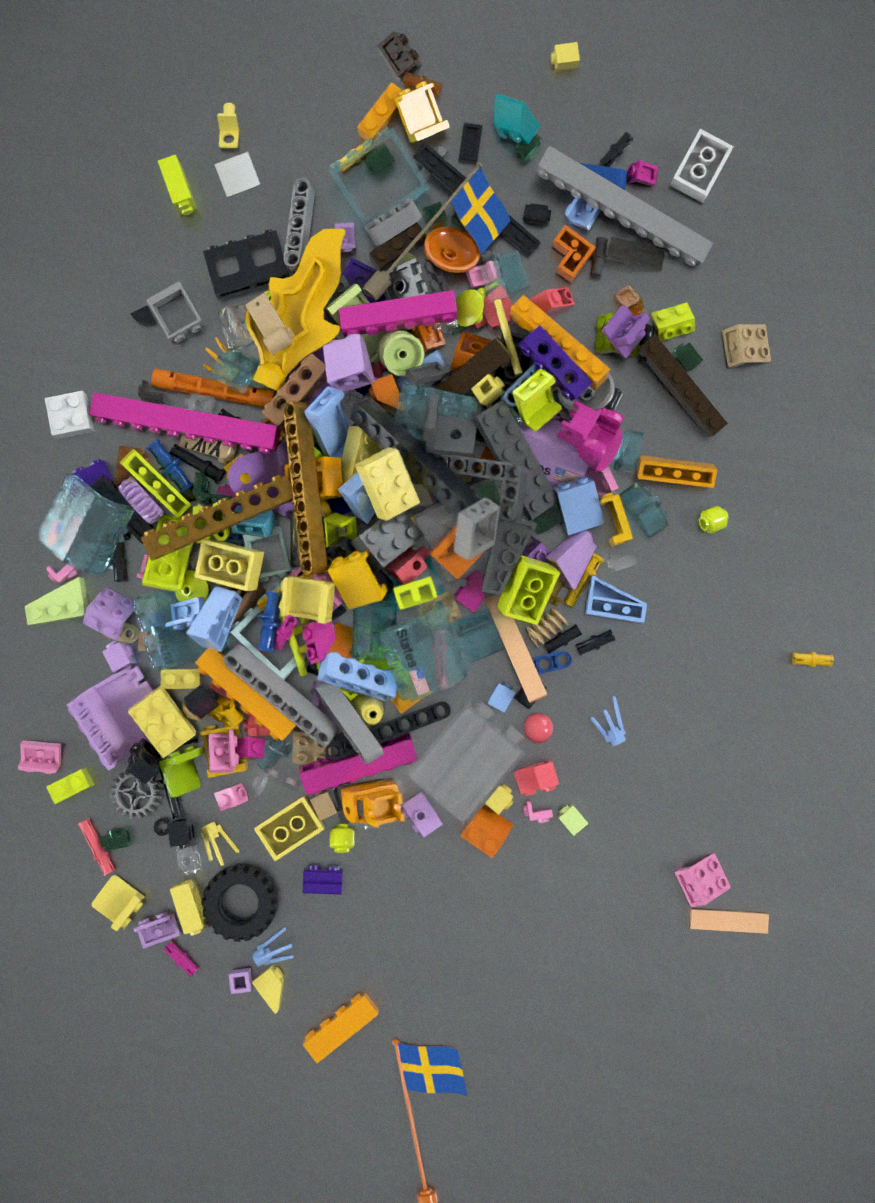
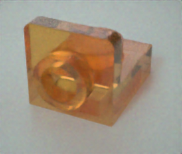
(630, 298)

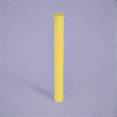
(507, 336)

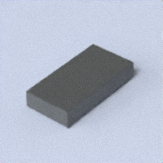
(426, 373)

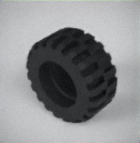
(221, 921)

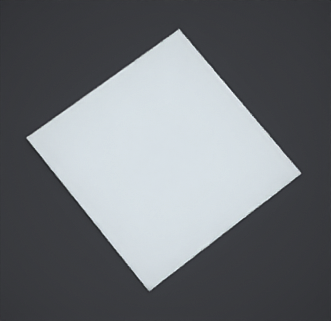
(237, 174)

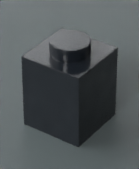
(201, 701)

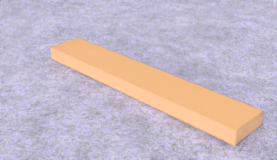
(517, 651)

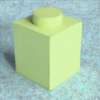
(572, 819)

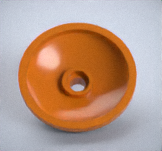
(451, 249)

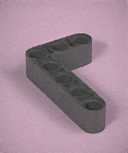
(488, 471)

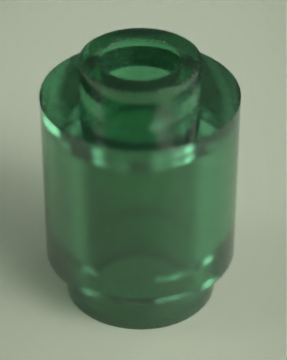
(526, 151)

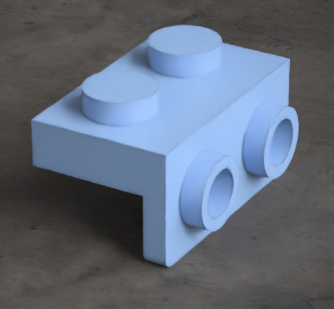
(581, 214)
(185, 613)

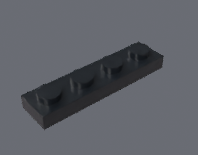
(108, 490)

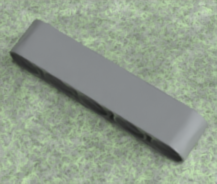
(297, 217)
(349, 722)

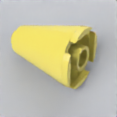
(369, 709)

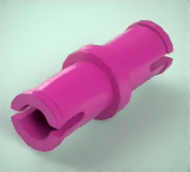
(284, 632)
(180, 958)

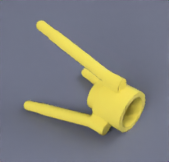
(211, 832)

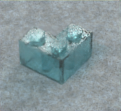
(645, 508)

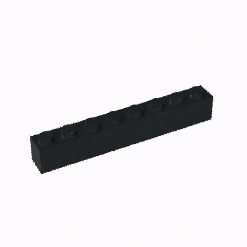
(421, 465)

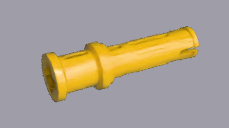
(590, 570)

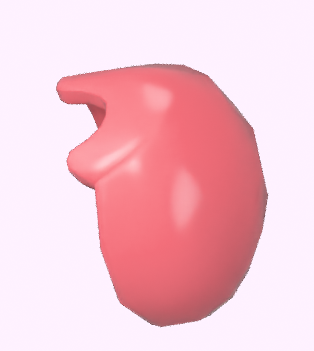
(538, 728)

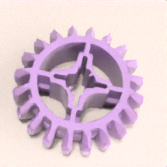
(141, 500)

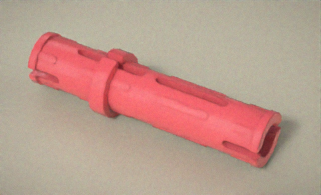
(95, 845)

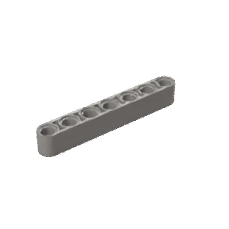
(281, 695)

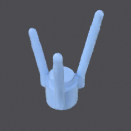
(615, 734)
(264, 956)

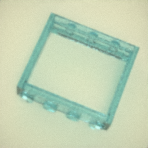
(367, 146)

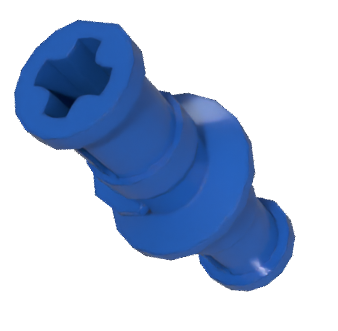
(169, 466)
(270, 621)

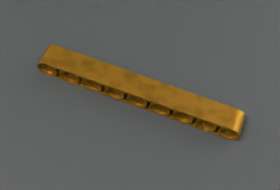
(305, 488)

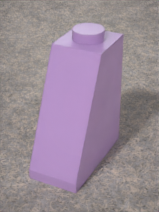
(572, 557)

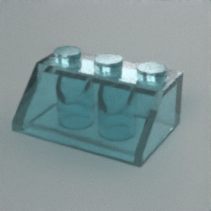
(368, 624)

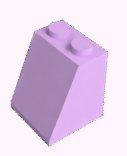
(348, 363)

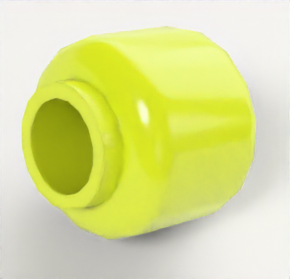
(713, 519)
(342, 838)

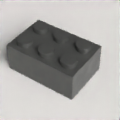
(387, 540)

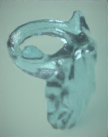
(273, 752)

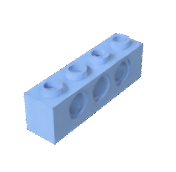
(330, 673)

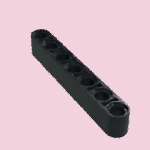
(395, 725)

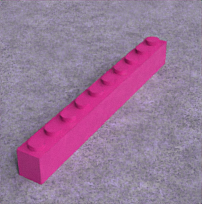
(185, 422)

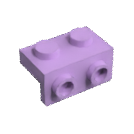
(157, 930)

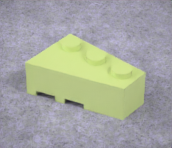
(59, 605)

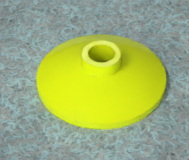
(196, 586)

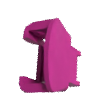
(595, 440)

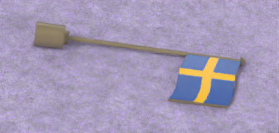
(478, 212)

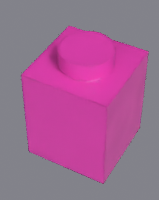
(250, 748)

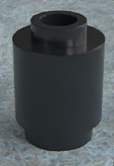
(537, 213)

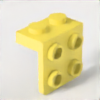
(118, 902)

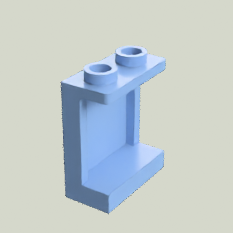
(579, 505)

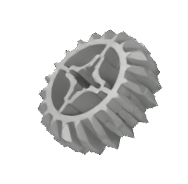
(119, 789)

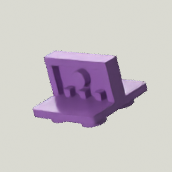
(625, 330)

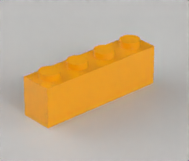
(676, 471)
(341, 1027)

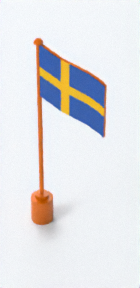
(428, 1071)

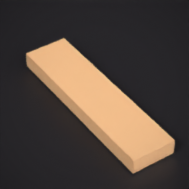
(729, 920)

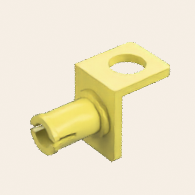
(228, 126)

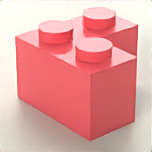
(535, 777)

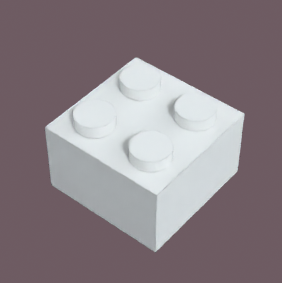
(69, 414)

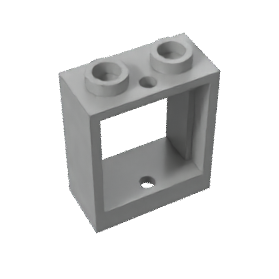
(166, 296)
(466, 540)

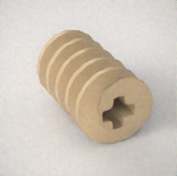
(545, 627)

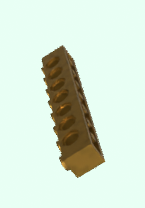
(151, 537)

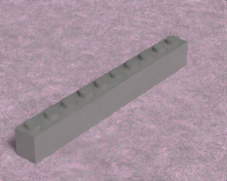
(623, 206)

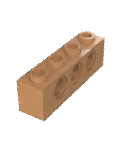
(307, 388)

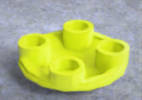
(470, 307)

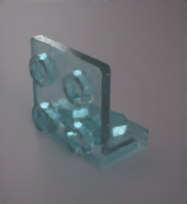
(235, 369)
(479, 635)

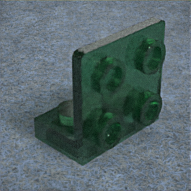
(202, 488)

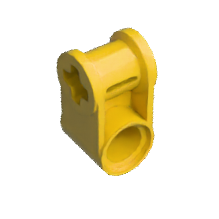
(226, 712)

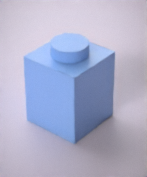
(501, 696)

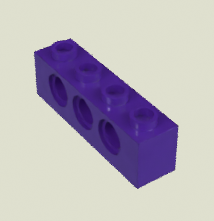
(566, 365)

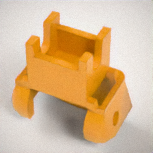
(379, 799)

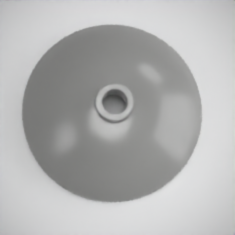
(596, 399)

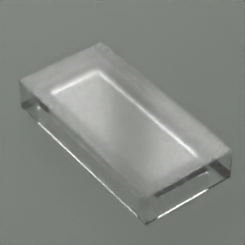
(493, 281)

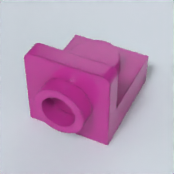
(642, 173)

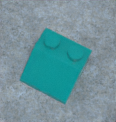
(514, 119)

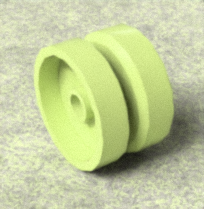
(390, 347)

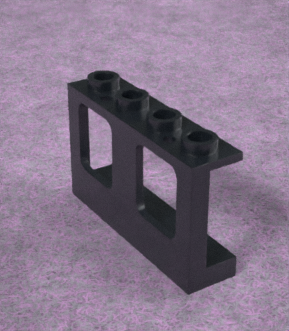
(249, 275)

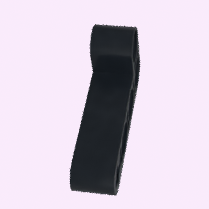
(334, 551)

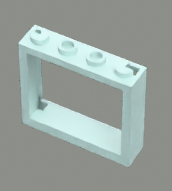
(240, 640)

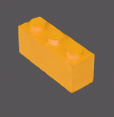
(380, 115)

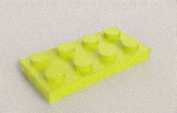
(169, 570)

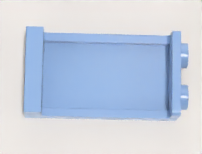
(329, 422)

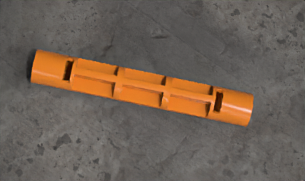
(209, 387)

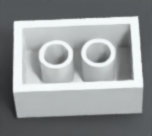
(701, 165)

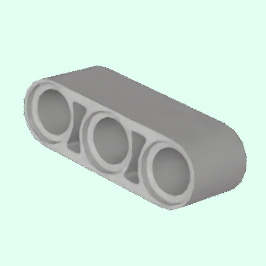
(393, 222)

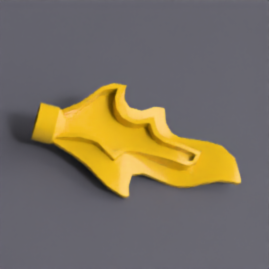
(301, 307)

